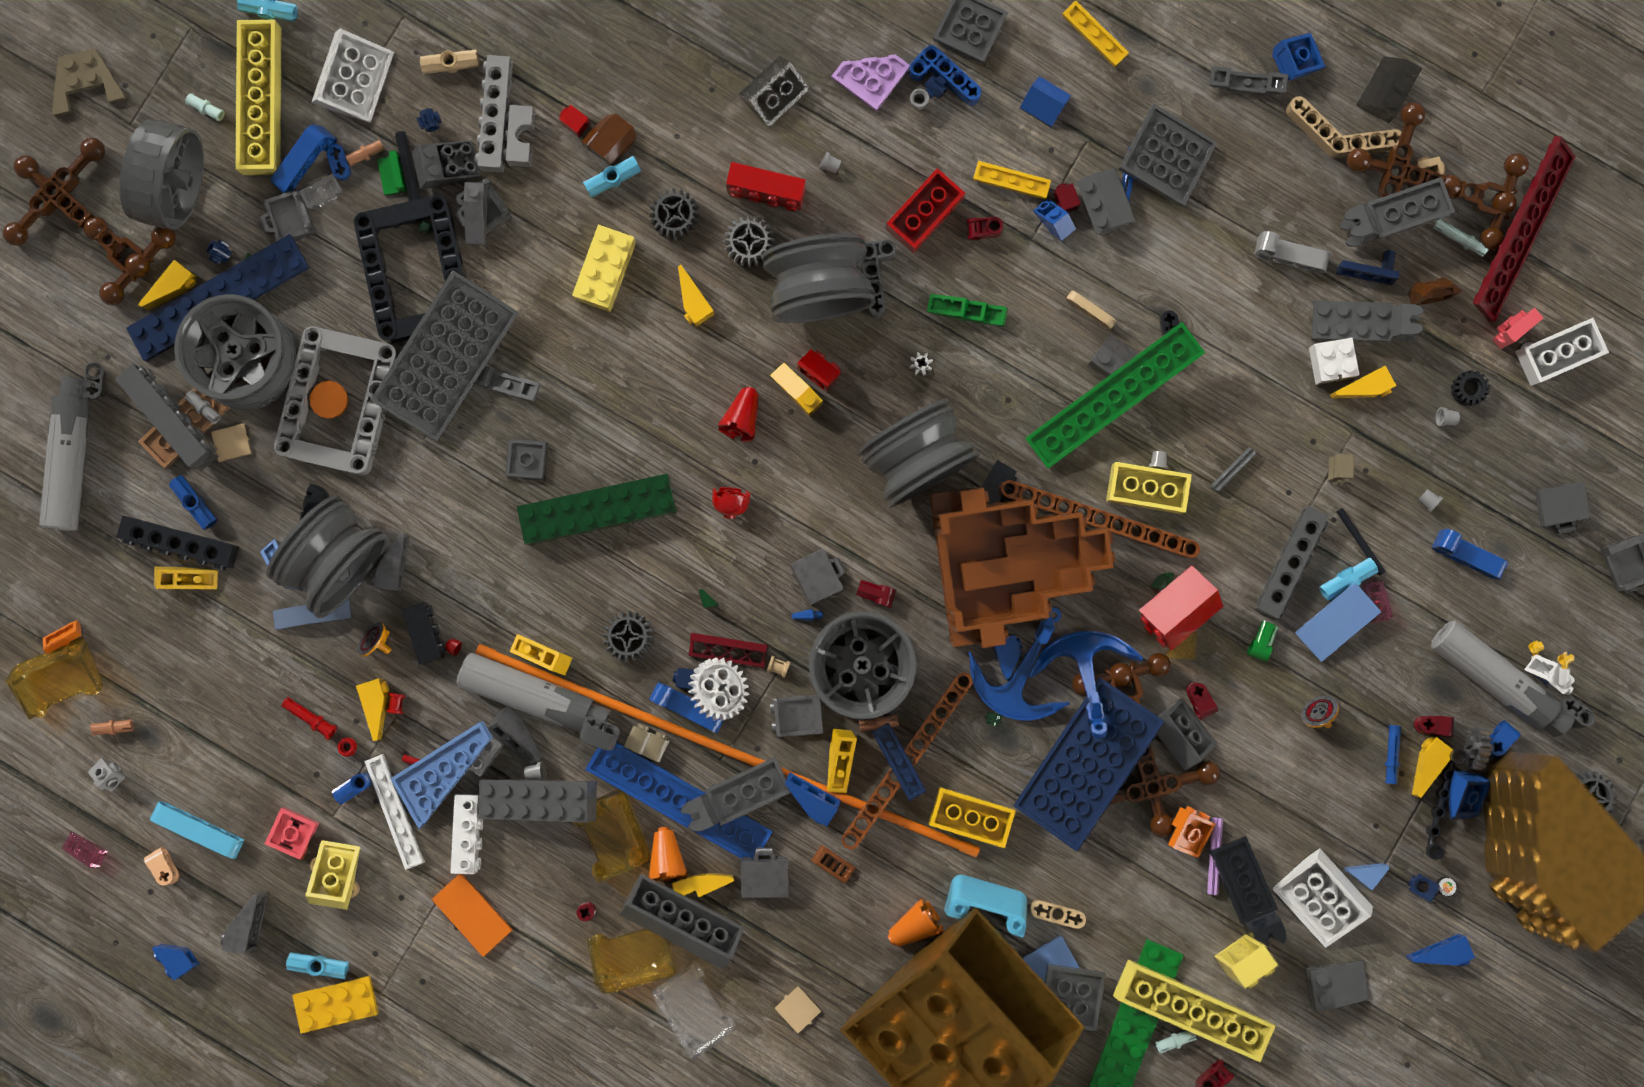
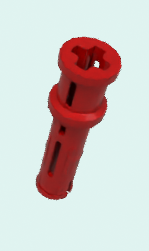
(316, 722)

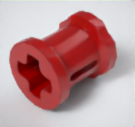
(395, 703)

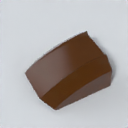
(610, 139)
(1433, 291)

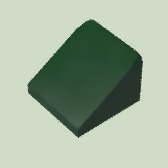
(707, 601)

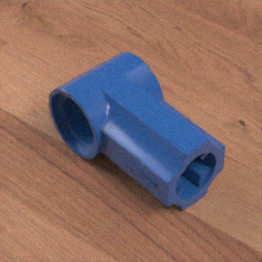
(351, 788)

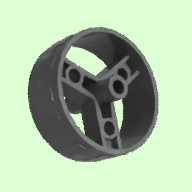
(161, 174)

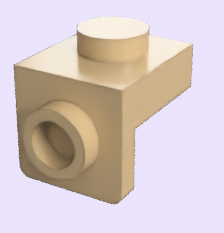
(1433, 164)

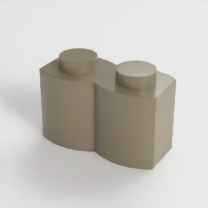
(1341, 469)
(646, 742)

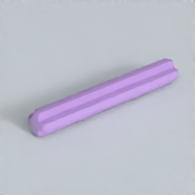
(1216, 841)

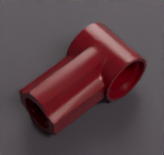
(880, 594)

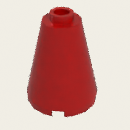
(741, 416)

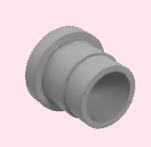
(919, 93)
(829, 163)
(1446, 417)
(1159, 460)
(1430, 500)
(535, 771)

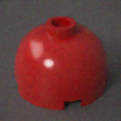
(730, 501)

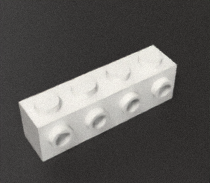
(466, 835)

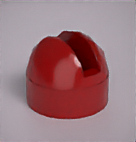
(453, 646)

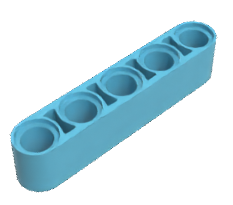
(197, 830)

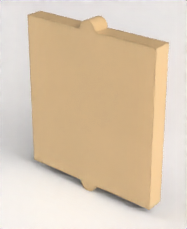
(231, 442)
(797, 1009)

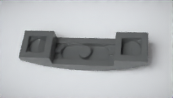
(1248, 83)
(508, 384)

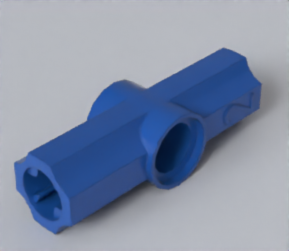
(186, 493)

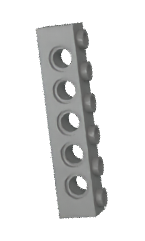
(494, 65)

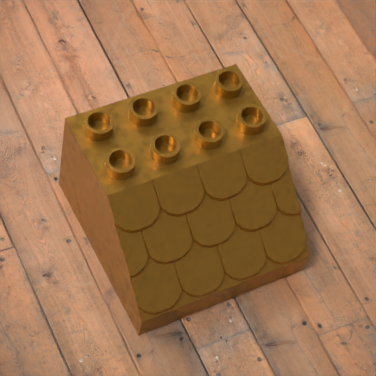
(1558, 853)
(965, 1016)

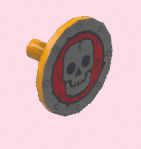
(374, 638)
(1320, 712)

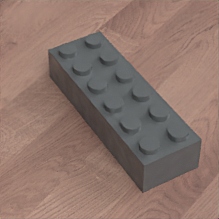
(167, 417)
(537, 800)
(682, 921)

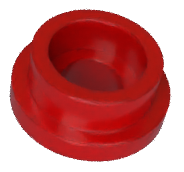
(341, 747)

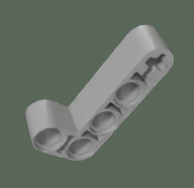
(1273, 249)

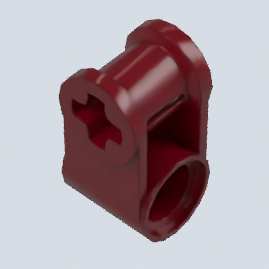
(982, 228)
(1203, 702)
(1436, 725)
(1215, 1076)

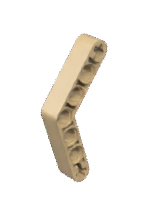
(1334, 136)

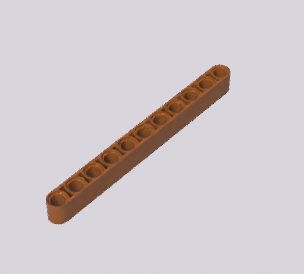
(1108, 520)
(915, 754)

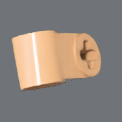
(160, 864)

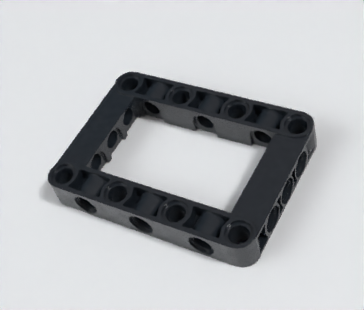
(375, 273)

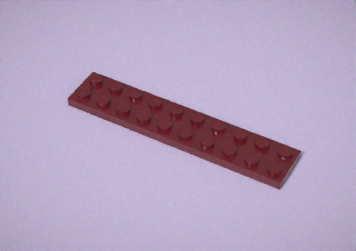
(1524, 229)

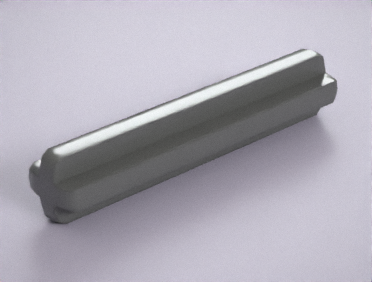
(1233, 469)

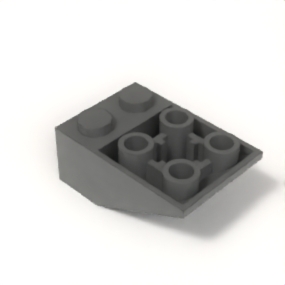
(445, 163)

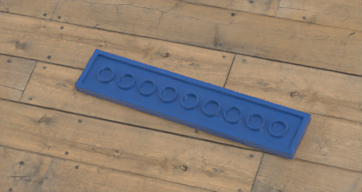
(668, 794)

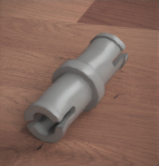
(202, 407)

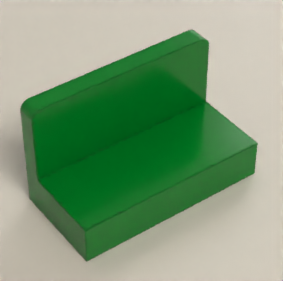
(391, 174)

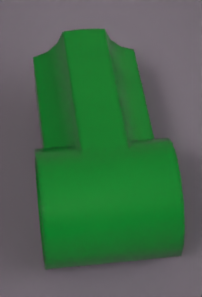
(1261, 646)

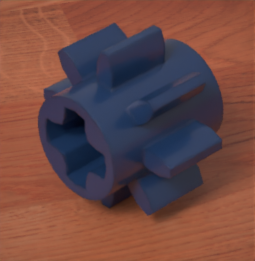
(935, 87)
(429, 120)
(218, 251)

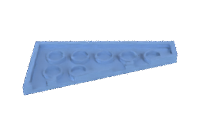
(434, 776)

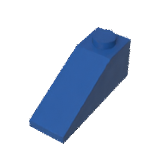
(815, 801)
(1449, 951)

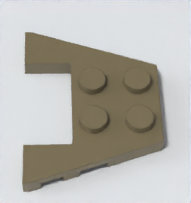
(79, 73)

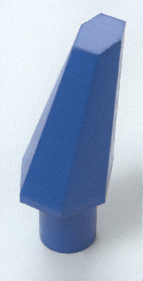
(807, 615)

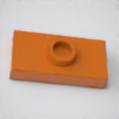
(62, 636)

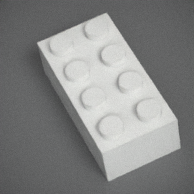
(1562, 351)

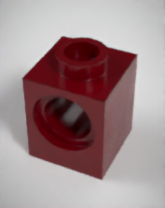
(1066, 197)

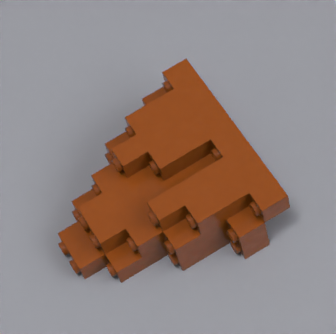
(1006, 562)

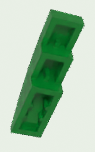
(967, 310)

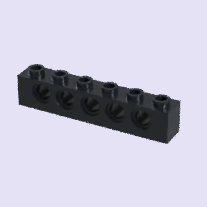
(131, 526)

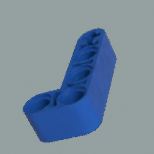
(954, 73)
(301, 157)
(1452, 546)
(681, 704)

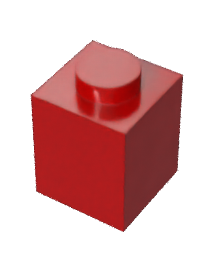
(574, 120)

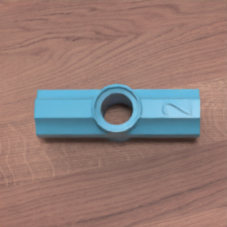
(269, 9)
(623, 171)
(1347, 577)
(305, 964)

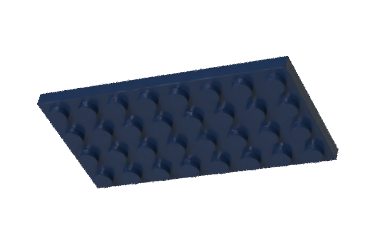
(1087, 771)

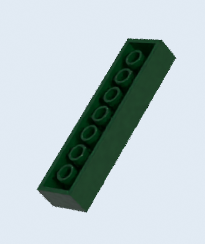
(596, 509)

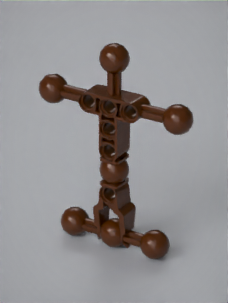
(1502, 202)
(94, 227)
(1206, 772)

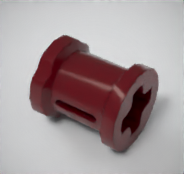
(580, 913)

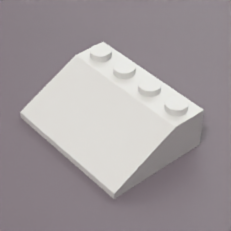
(352, 76)
(1323, 898)

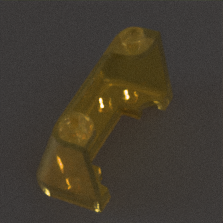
(54, 678)
(615, 837)
(629, 960)

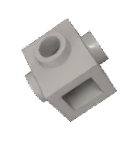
(106, 774)

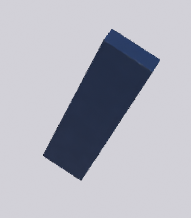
(898, 761)

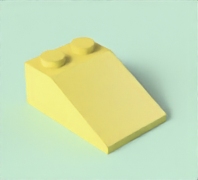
(333, 875)

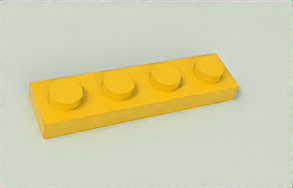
(1095, 33)
(1012, 180)

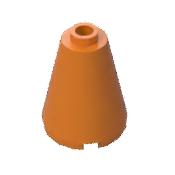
(666, 857)
(916, 925)

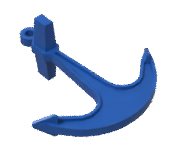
(1082, 647)
(1008, 698)

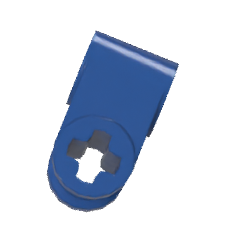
(1503, 736)

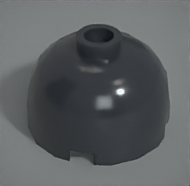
(314, 495)

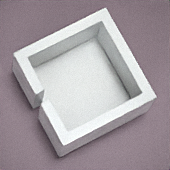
(1334, 359)

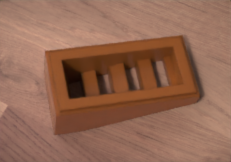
(820, 854)

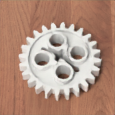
(707, 698)

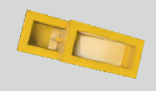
(702, 883)

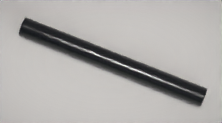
(1359, 539)

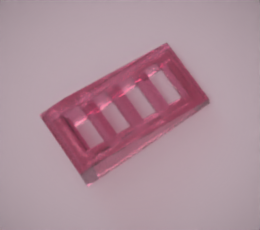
(1384, 600)
(94, 857)

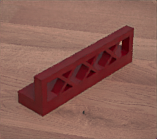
(730, 643)

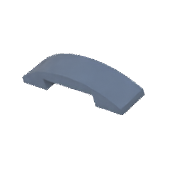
(301, 615)

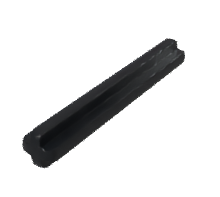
(407, 165)

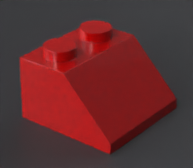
(819, 370)

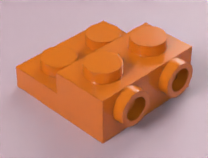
(1191, 831)

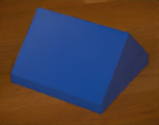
(1045, 101)

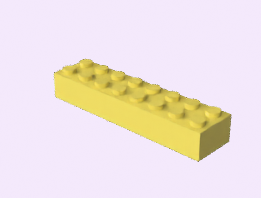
(258, 97)
(1194, 1010)

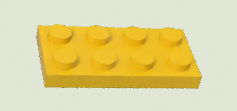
(335, 1004)

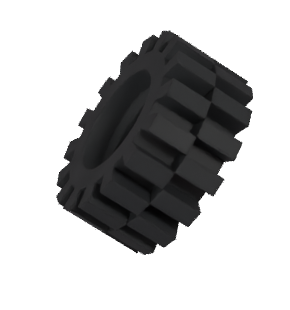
(1480, 382)

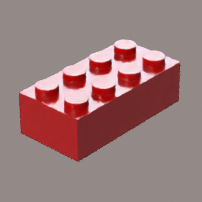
(766, 187)
(925, 210)

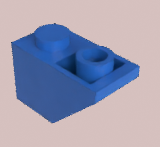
(1055, 219)
(175, 959)

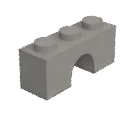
(518, 119)

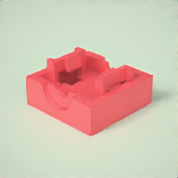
(1516, 327)
(295, 837)

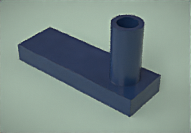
(1383, 275)

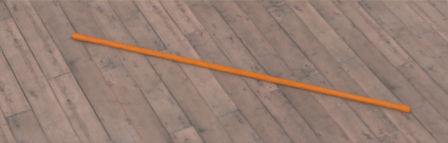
(492, 654)

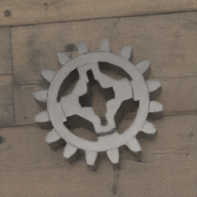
(1478, 748)

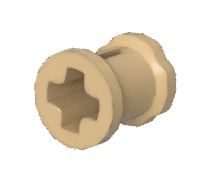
(778, 666)

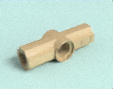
(437, 62)

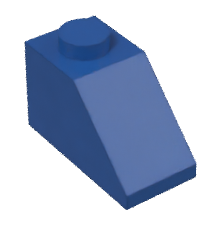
(1008, 655)

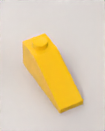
(171, 284)
(694, 303)
(1371, 385)
(797, 389)
(185, 578)
(541, 654)
(374, 703)
(840, 760)
(1431, 762)

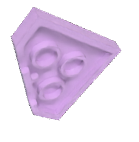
(871, 78)

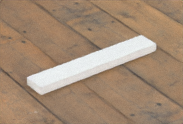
(394, 812)

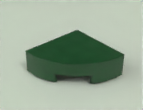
(1162, 581)

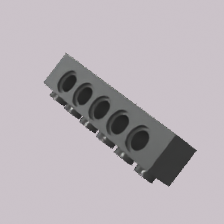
(1319, 522)

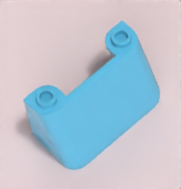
(970, 891)

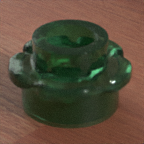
(993, 718)

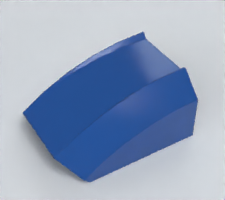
(1298, 56)
(1467, 794)

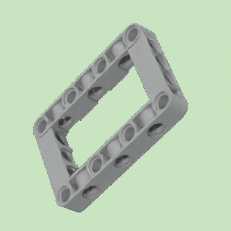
(299, 392)

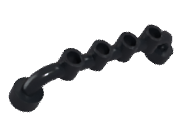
(1433, 850)

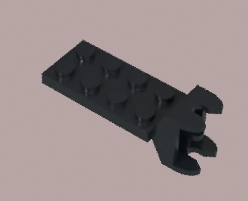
(1248, 891)

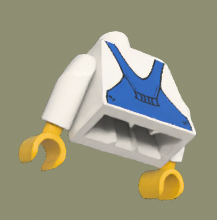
(1551, 673)

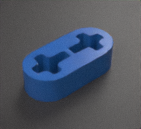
(334, 163)

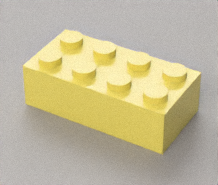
(604, 268)
(1148, 488)
(1246, 961)

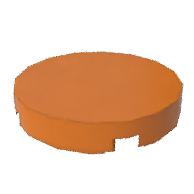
(329, 399)

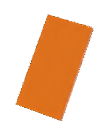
(472, 914)

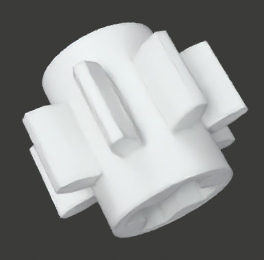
(926, 362)

